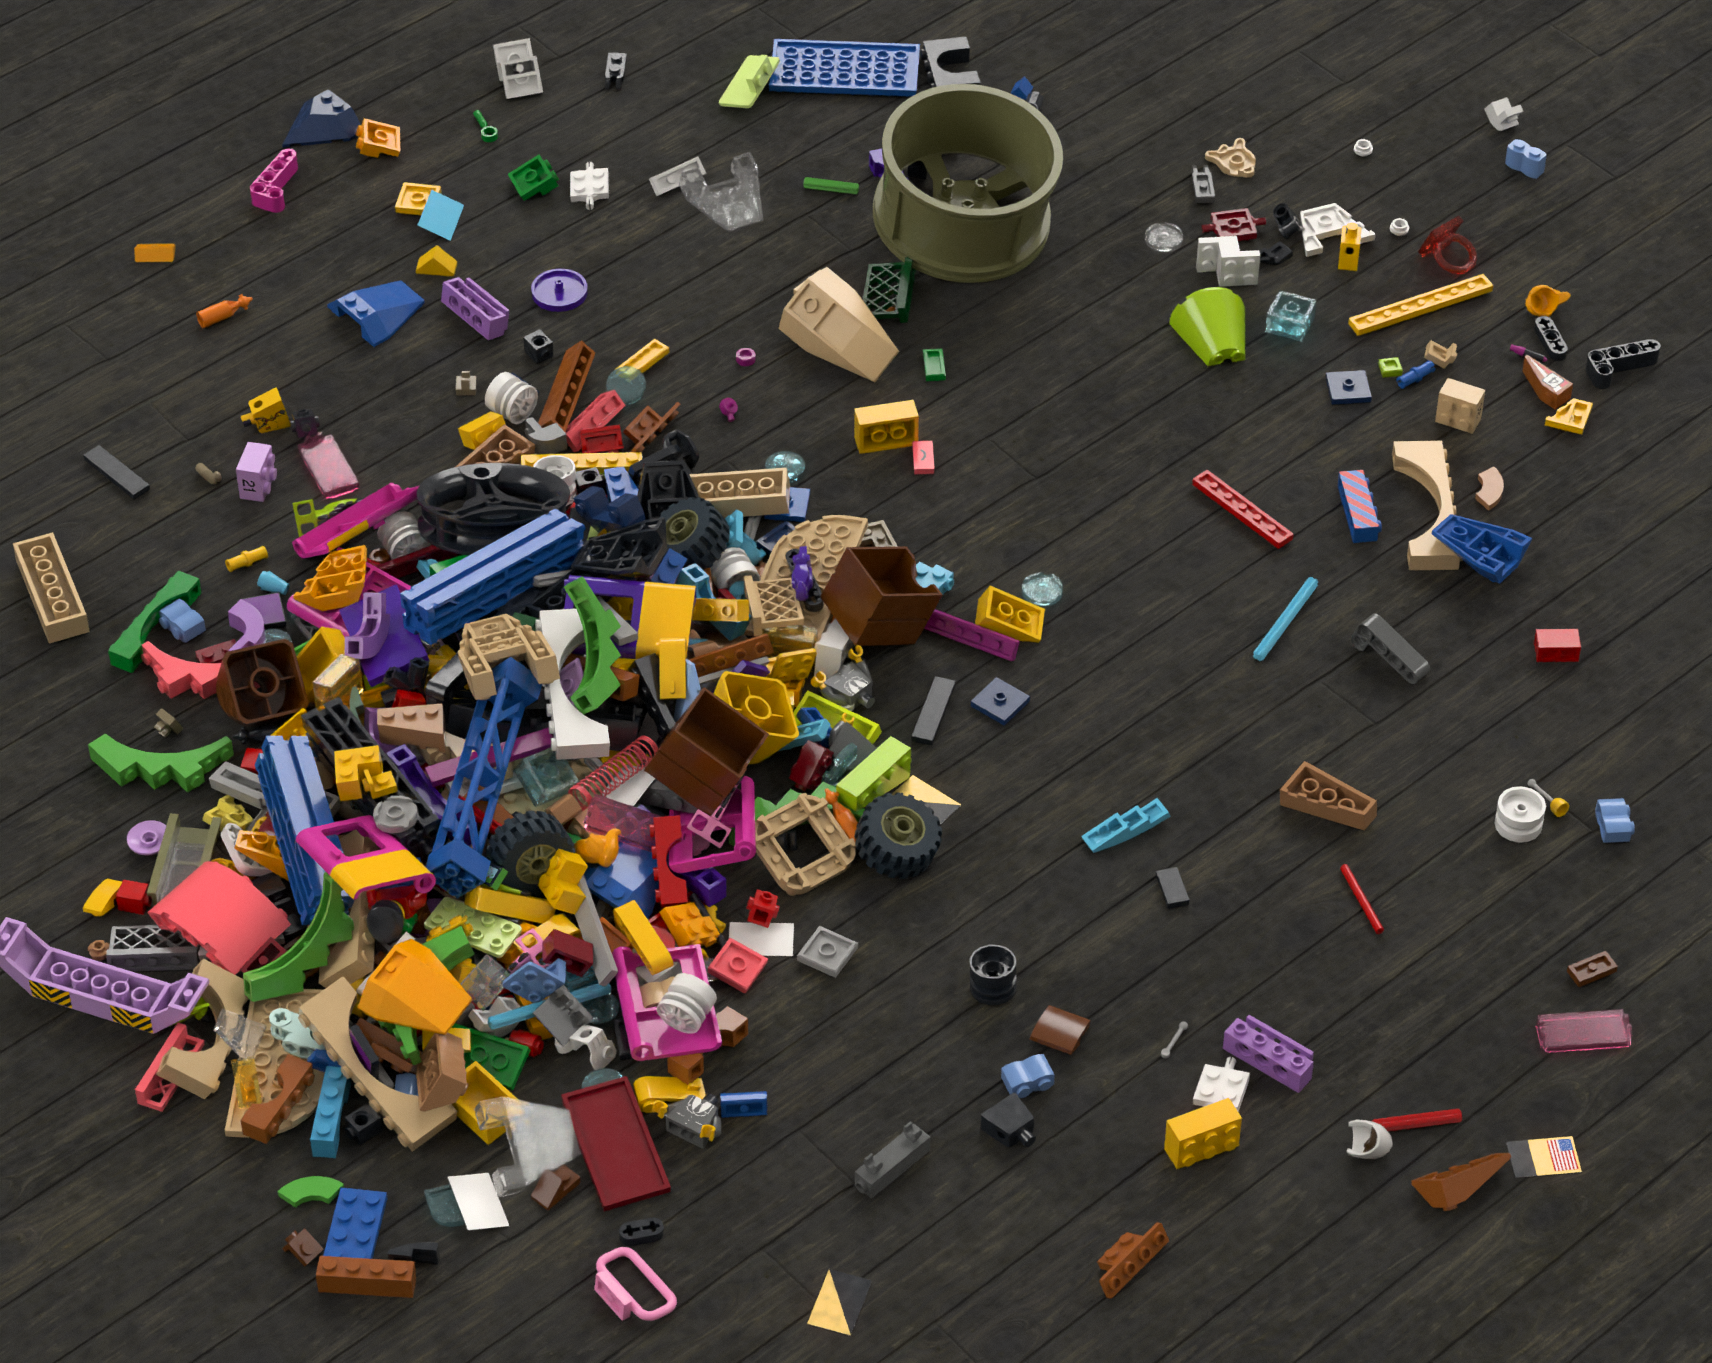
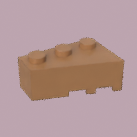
(413, 725)

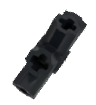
(398, 679)

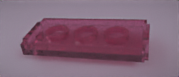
(328, 465)
(609, 814)
(1584, 1030)

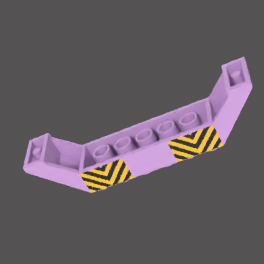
(93, 985)

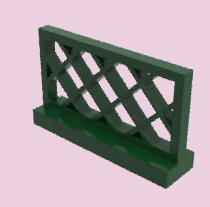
(903, 289)

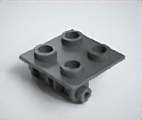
(562, 1015)

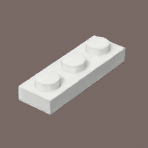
(670, 179)

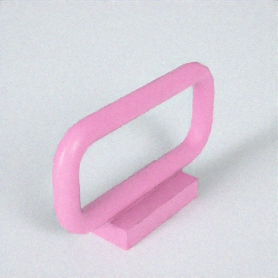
(618, 1298)

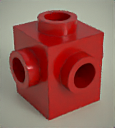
(762, 908)

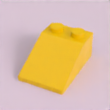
(1010, 615)

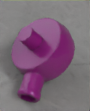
(728, 408)

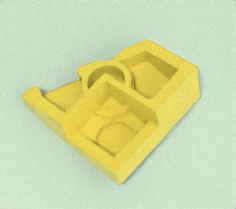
(229, 813)

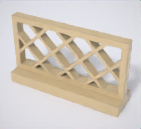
(758, 605)

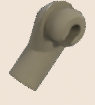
(207, 474)

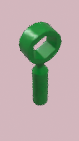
(486, 129)

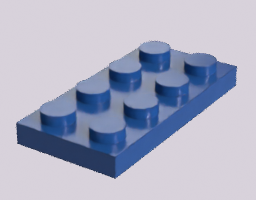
(356, 1223)

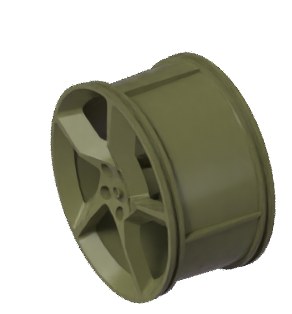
(962, 228)

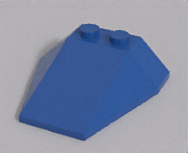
(379, 309)
(1483, 546)
(626, 879)

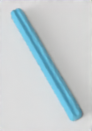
(1285, 619)
(526, 1012)

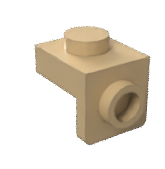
(1439, 354)

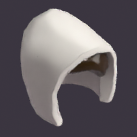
(1369, 1140)

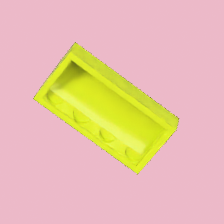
(834, 713)

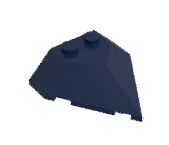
(323, 120)

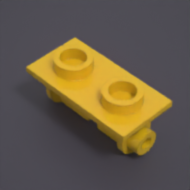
(453, 923)

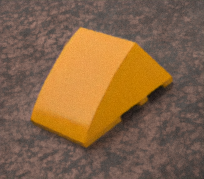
(337, 580)

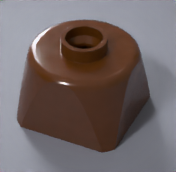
(277, 673)

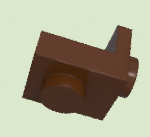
(302, 1246)

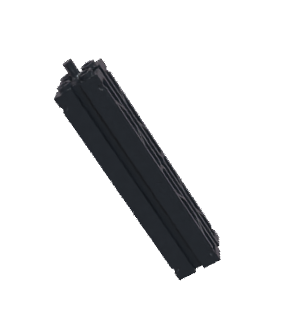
(339, 730)

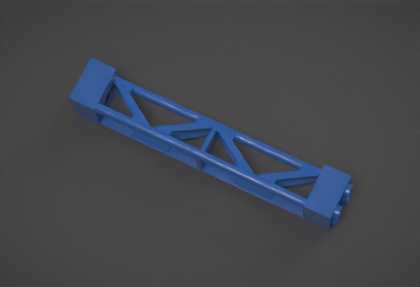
(456, 864)

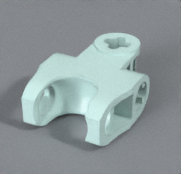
(295, 1037)

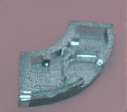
(842, 762)

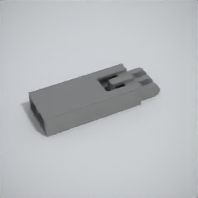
(238, 784)

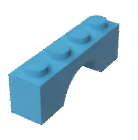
(695, 576)
(326, 1125)

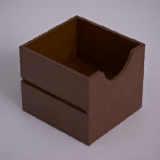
(879, 597)
(706, 752)

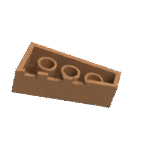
(1327, 797)

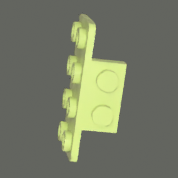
(749, 81)
(490, 932)

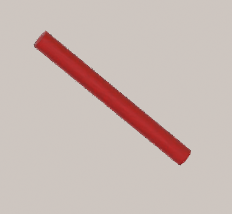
(1362, 899)

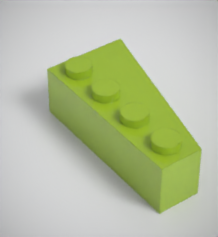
(876, 774)

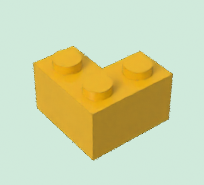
(350, 767)
(562, 880)

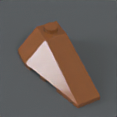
(1460, 1182)

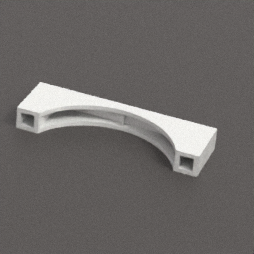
(572, 731)

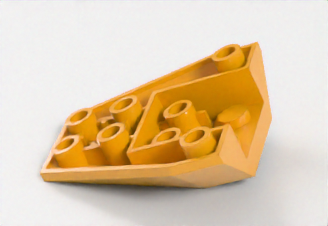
(414, 990)

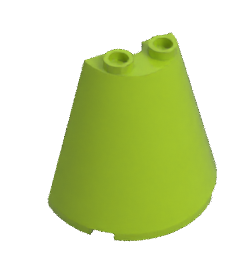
(1212, 324)

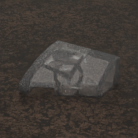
(239, 1033)

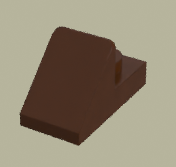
(554, 1186)

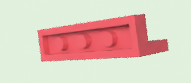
(594, 416)
(151, 1083)

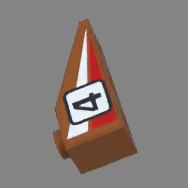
(1547, 384)

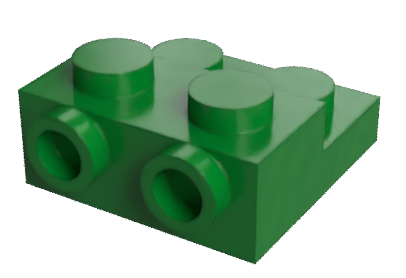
(534, 177)

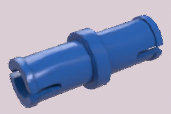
(1415, 374)

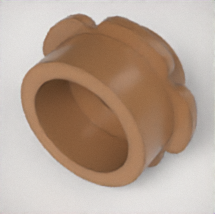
(98, 950)

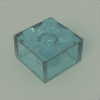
(1290, 316)
(545, 776)

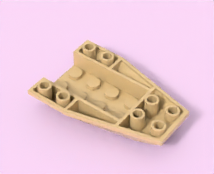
(836, 325)

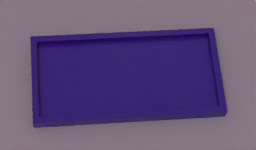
(399, 644)

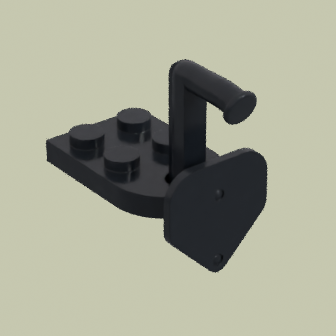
(684, 450)

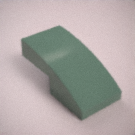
(356, 704)

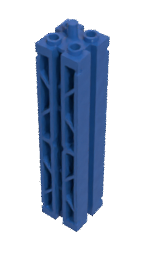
(491, 576)
(294, 804)

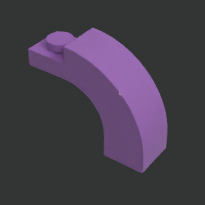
(250, 622)
(373, 630)

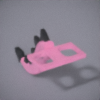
(714, 819)
(528, 954)

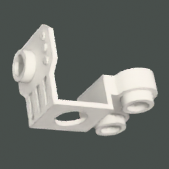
(601, 1049)

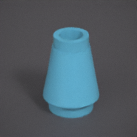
(272, 583)

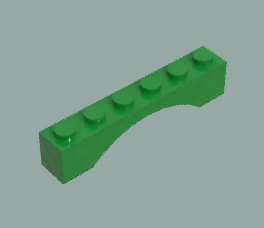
(128, 648)

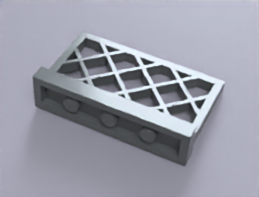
(154, 956)

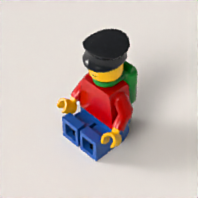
(393, 910)

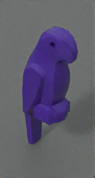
(802, 574)

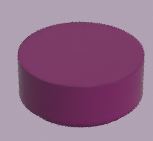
(745, 357)

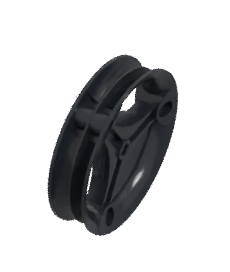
(489, 506)

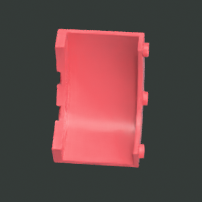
(221, 915)

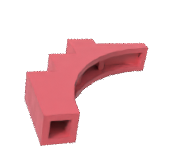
(180, 675)

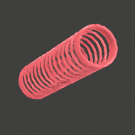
(640, 754)

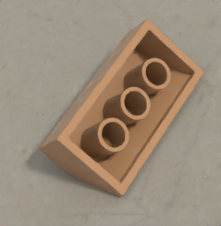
(441, 1072)

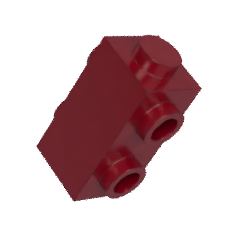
(811, 766)

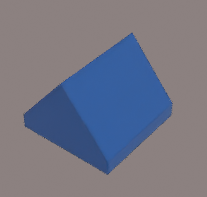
(1022, 88)

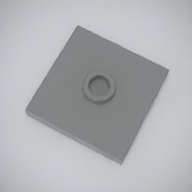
(827, 951)

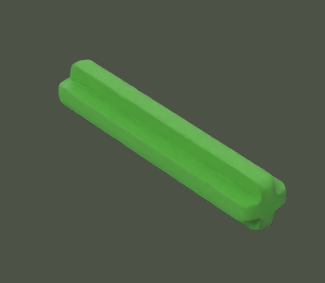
(831, 185)

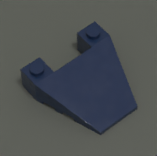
(600, 514)

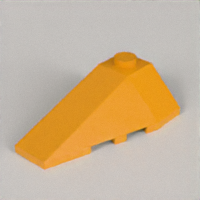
(262, 849)

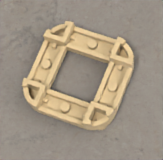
(803, 880)

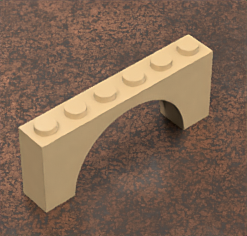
(200, 1070)

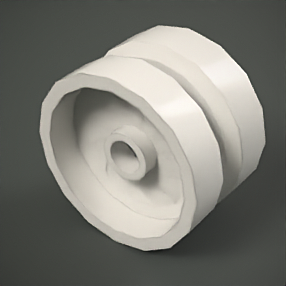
(1520, 814)

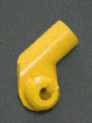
(712, 912)

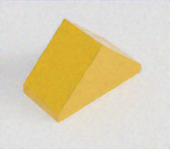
(436, 263)

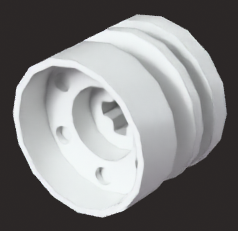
(511, 397)
(563, 468)
(401, 535)
(732, 567)
(686, 1003)

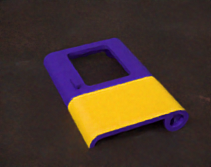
(657, 611)

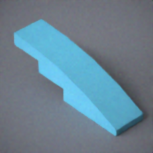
(1124, 827)

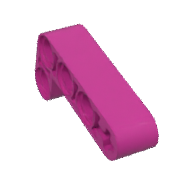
(266, 189)

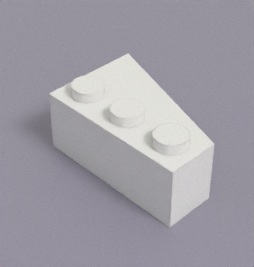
(832, 650)

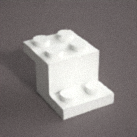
(517, 68)
(1230, 263)

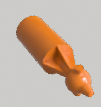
(221, 311)
(842, 814)

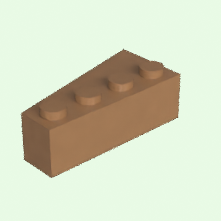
(501, 447)

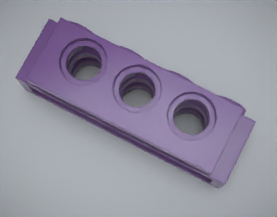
(475, 307)
(1298, 1066)

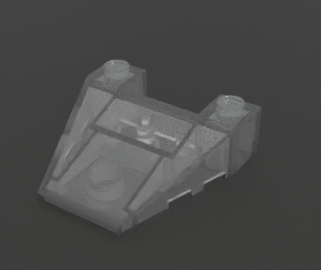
(730, 202)
(537, 1137)

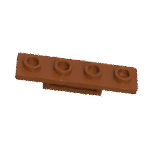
(646, 424)
(732, 655)
(386, 1047)
(1129, 1257)

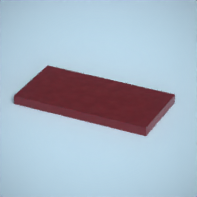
(616, 1143)

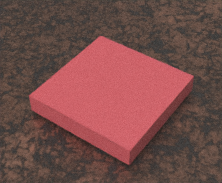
(737, 965)

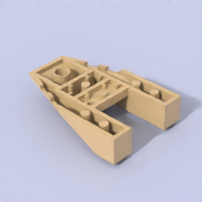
(494, 641)

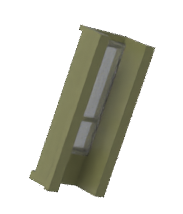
(180, 855)

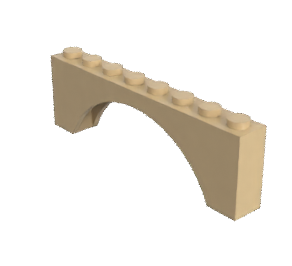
(1427, 465)
(355, 956)
(329, 1020)

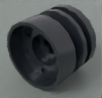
(993, 974)

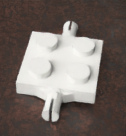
(589, 185)
(1221, 1083)

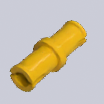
(246, 558)

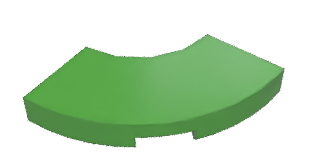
(309, 1189)

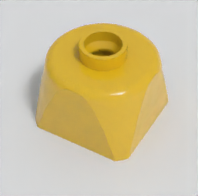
(763, 703)

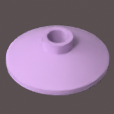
(146, 837)

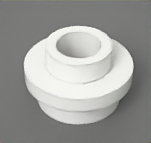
(1363, 147)
(1399, 227)

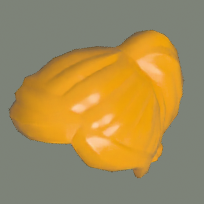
(1545, 300)
(599, 848)

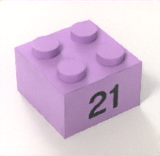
(256, 471)

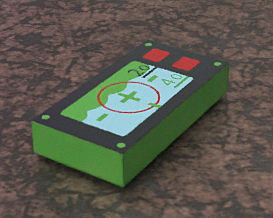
(495, 877)

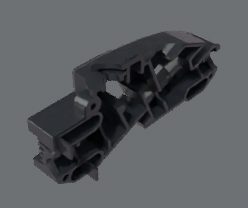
(622, 720)

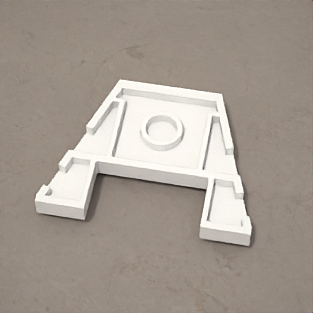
(1324, 223)

